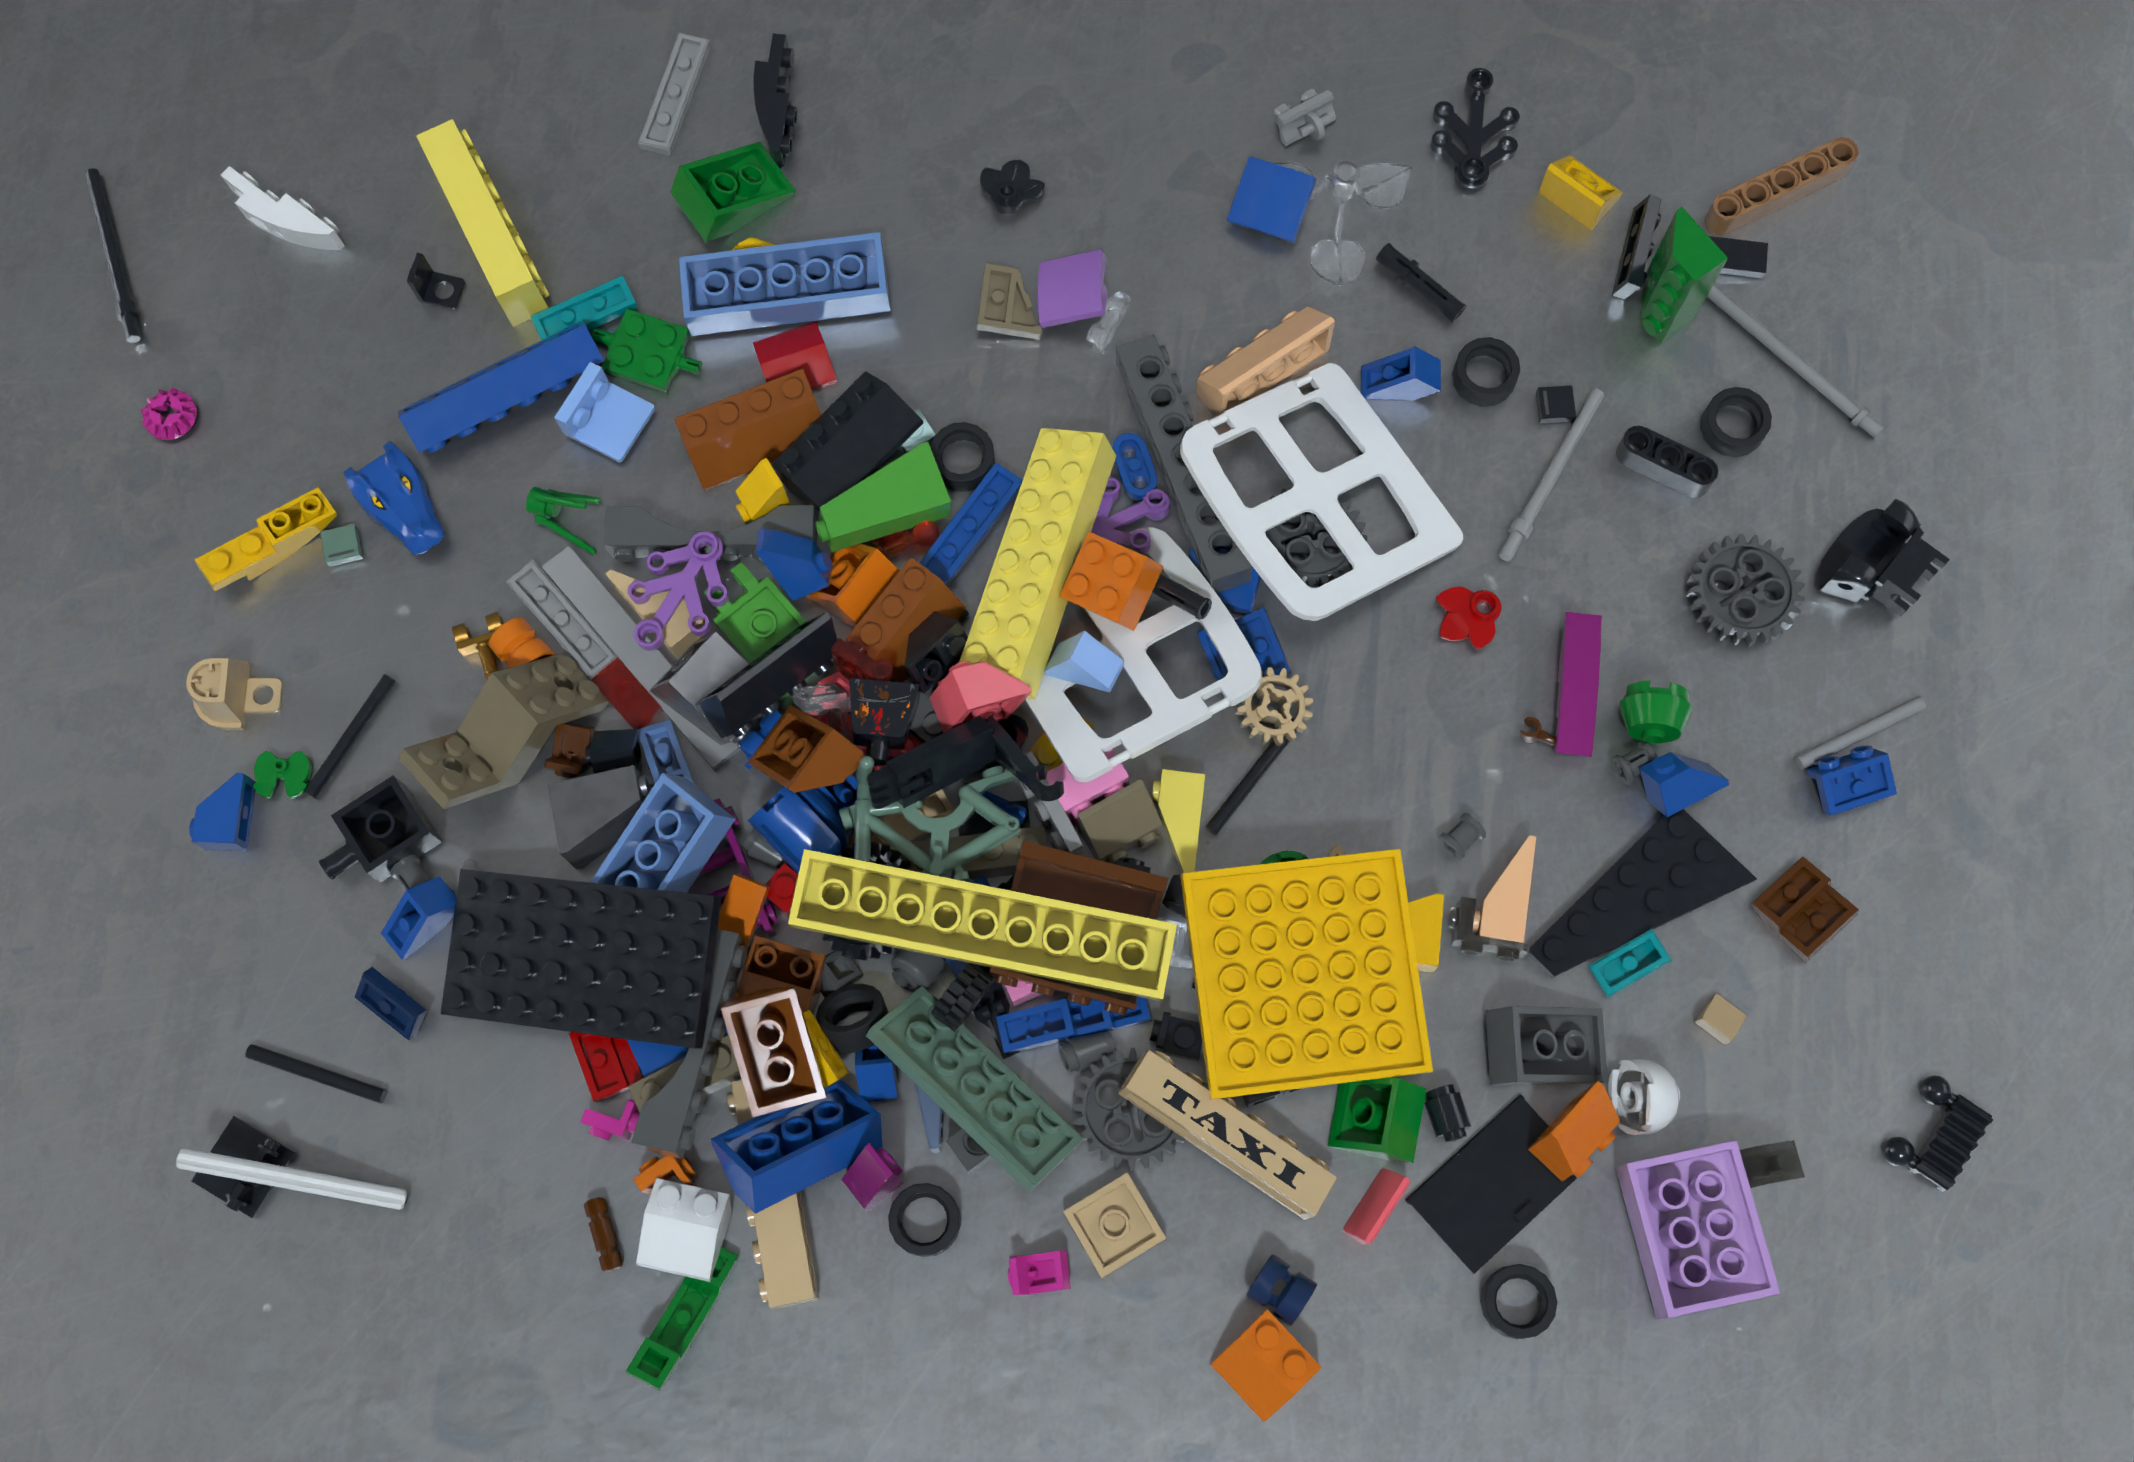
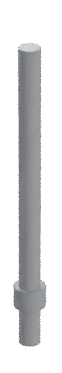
(1522, 526)

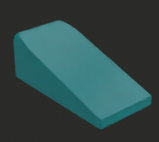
(1630, 963)

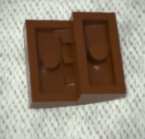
(1804, 909)

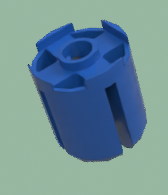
(799, 823)

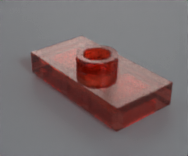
(627, 694)

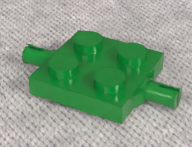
(646, 350)

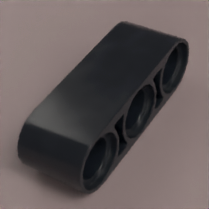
(1684, 461)

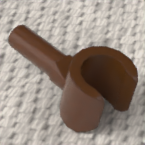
(1538, 735)

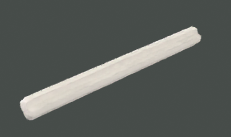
(291, 1178)

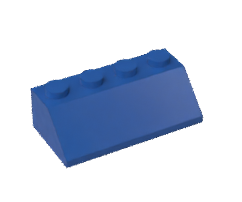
(797, 1146)

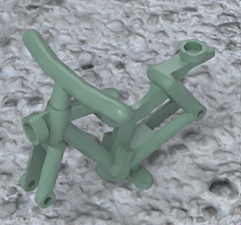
(939, 863)

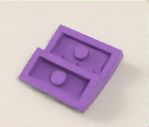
(1072, 288)

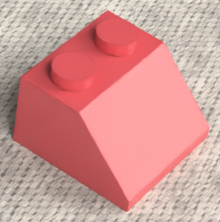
(976, 692)

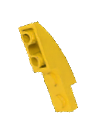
(268, 544)

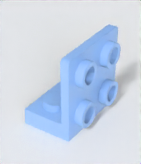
(603, 414)

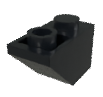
(934, 649)

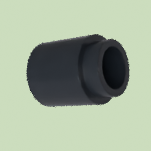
(1447, 1113)

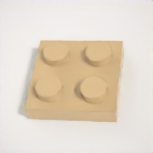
(1114, 1225)

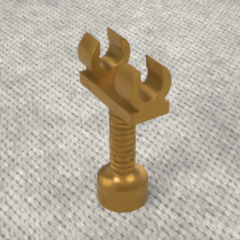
(467, 645)

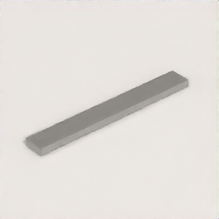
(617, 631)

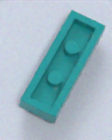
(593, 307)

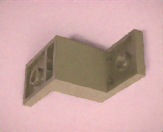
(503, 730)

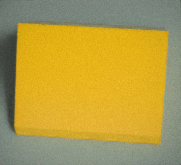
(1578, 191)

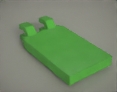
(757, 616)

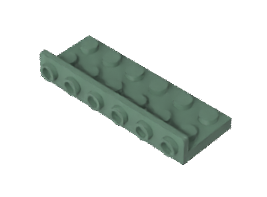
(976, 1090)

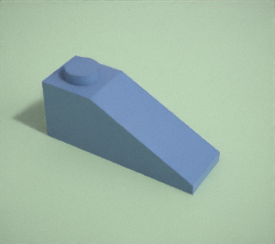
(663, 751)

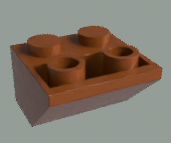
(783, 966)

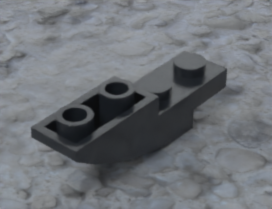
(773, 99)

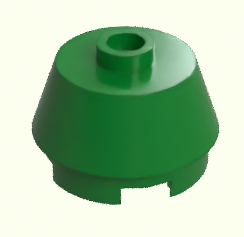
(1655, 712)

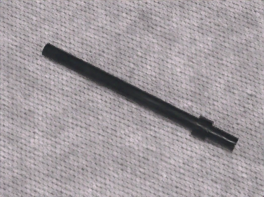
(125, 307)

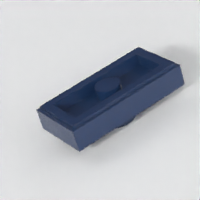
(390, 1003)

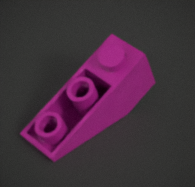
(873, 1176)

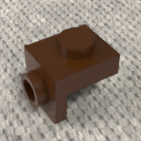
(569, 749)

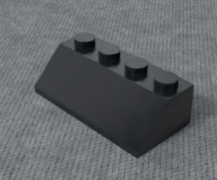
(847, 442)
(770, 677)

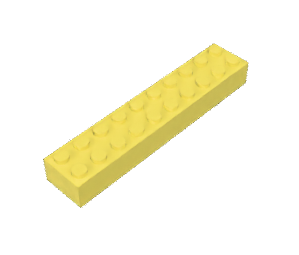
(982, 925)

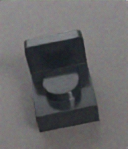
(1177, 1037)

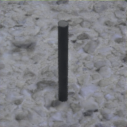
(350, 736)
(1246, 786)
(316, 1073)

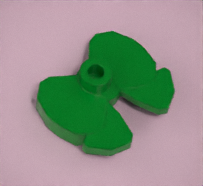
(293, 770)

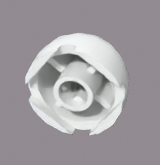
(1644, 1096)

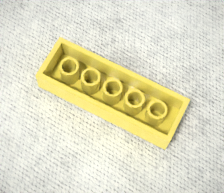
(485, 221)

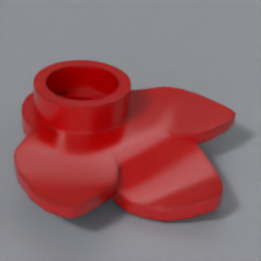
(1464, 618)

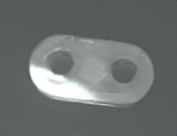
(1102, 334)

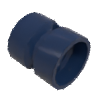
(1293, 1296)

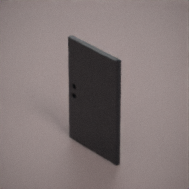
(1487, 1183)

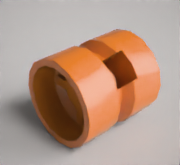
(517, 643)

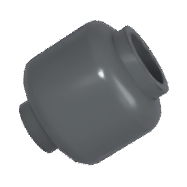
(916, 969)

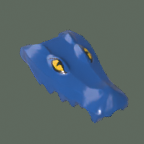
(397, 497)

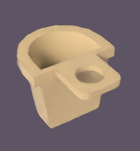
(226, 693)

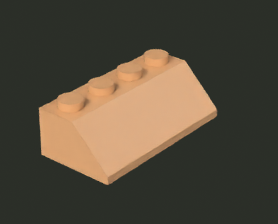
(1266, 361)

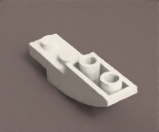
(284, 216)

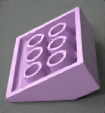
(1697, 1230)

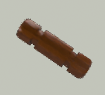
(603, 1234)

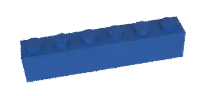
(499, 387)

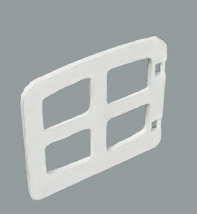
(1318, 493)
(1074, 739)

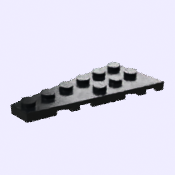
(1653, 883)

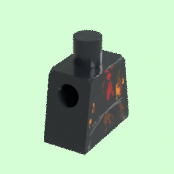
(882, 715)

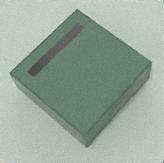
(341, 545)

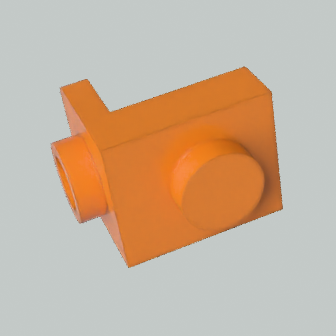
(664, 1169)

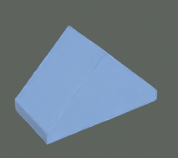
(1085, 662)

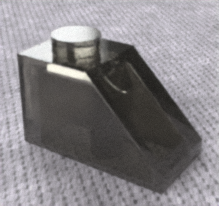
(1772, 1163)

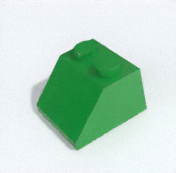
(1378, 1118)

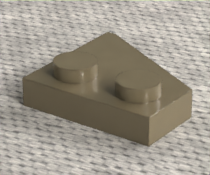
(1005, 304)

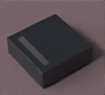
(1556, 404)

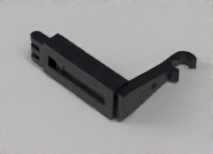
(952, 758)

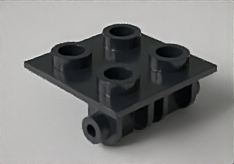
(247, 1143)

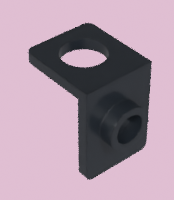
(425, 282)

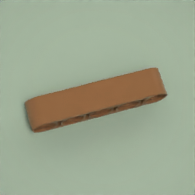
(1791, 175)

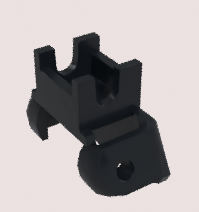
(1876, 561)

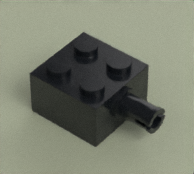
(380, 831)

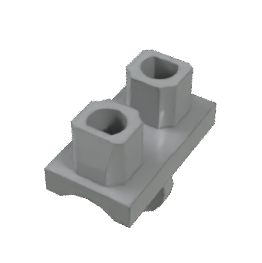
(1306, 118)

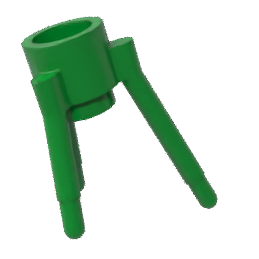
(549, 503)

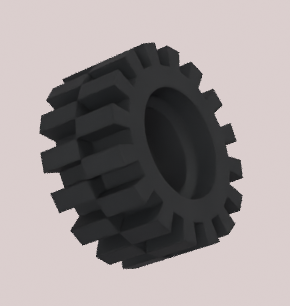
(963, 996)

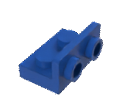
(1853, 779)

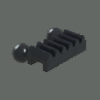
(1949, 1141)

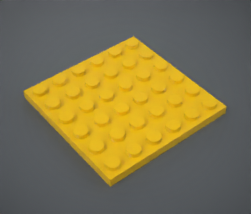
(1305, 973)

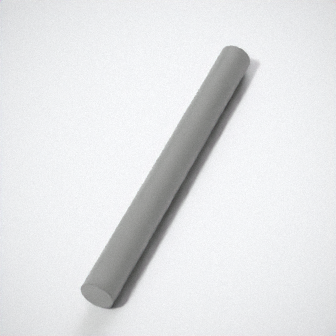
(1860, 732)

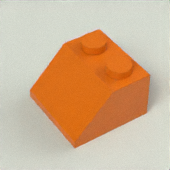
(855, 582)
(1577, 1133)
(1266, 1365)

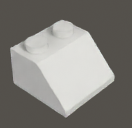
(683, 1229)

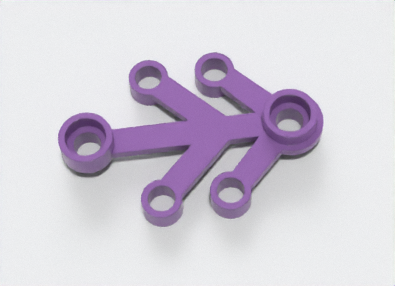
(1106, 526)
(680, 586)

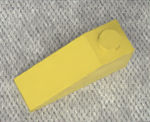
(1179, 809)

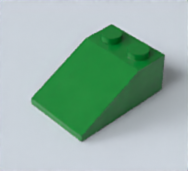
(730, 189)

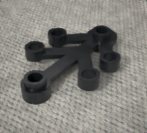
(1474, 135)

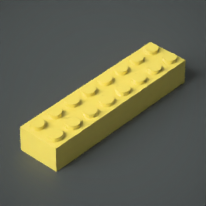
(1039, 546)

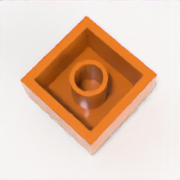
(1111, 580)

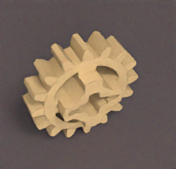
(1282, 718)

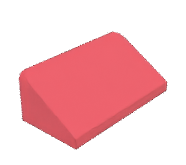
(1376, 1206)

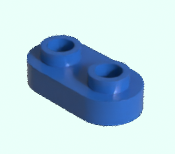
(1135, 468)

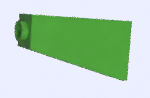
(886, 502)

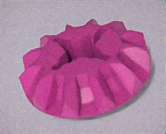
(175, 424)

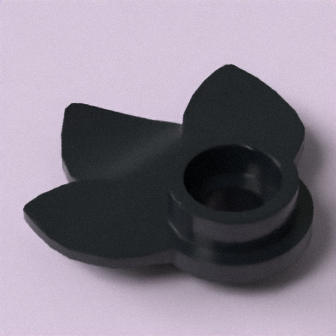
(1010, 186)

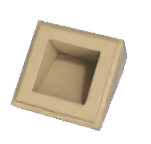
(1721, 1019)

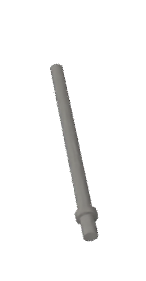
(1859, 416)

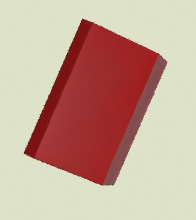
(794, 351)

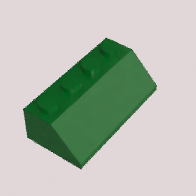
(1679, 277)

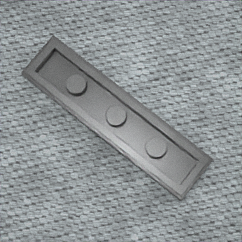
(674, 94)
(561, 619)

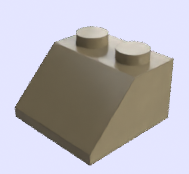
(1120, 823)

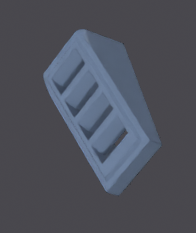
(932, 1119)

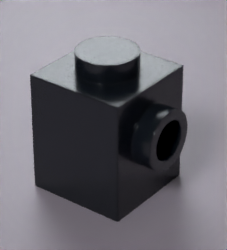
(613, 750)

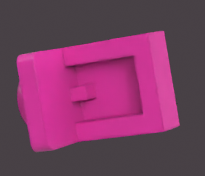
(606, 1126)
(1039, 1273)

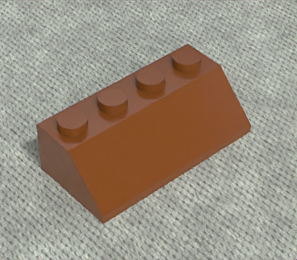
(742, 430)

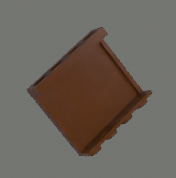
(1090, 883)

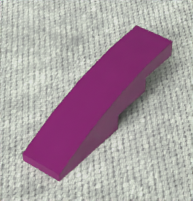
(1578, 684)

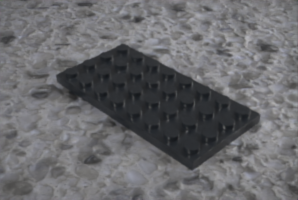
(582, 957)

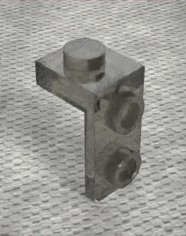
(1462, 919)

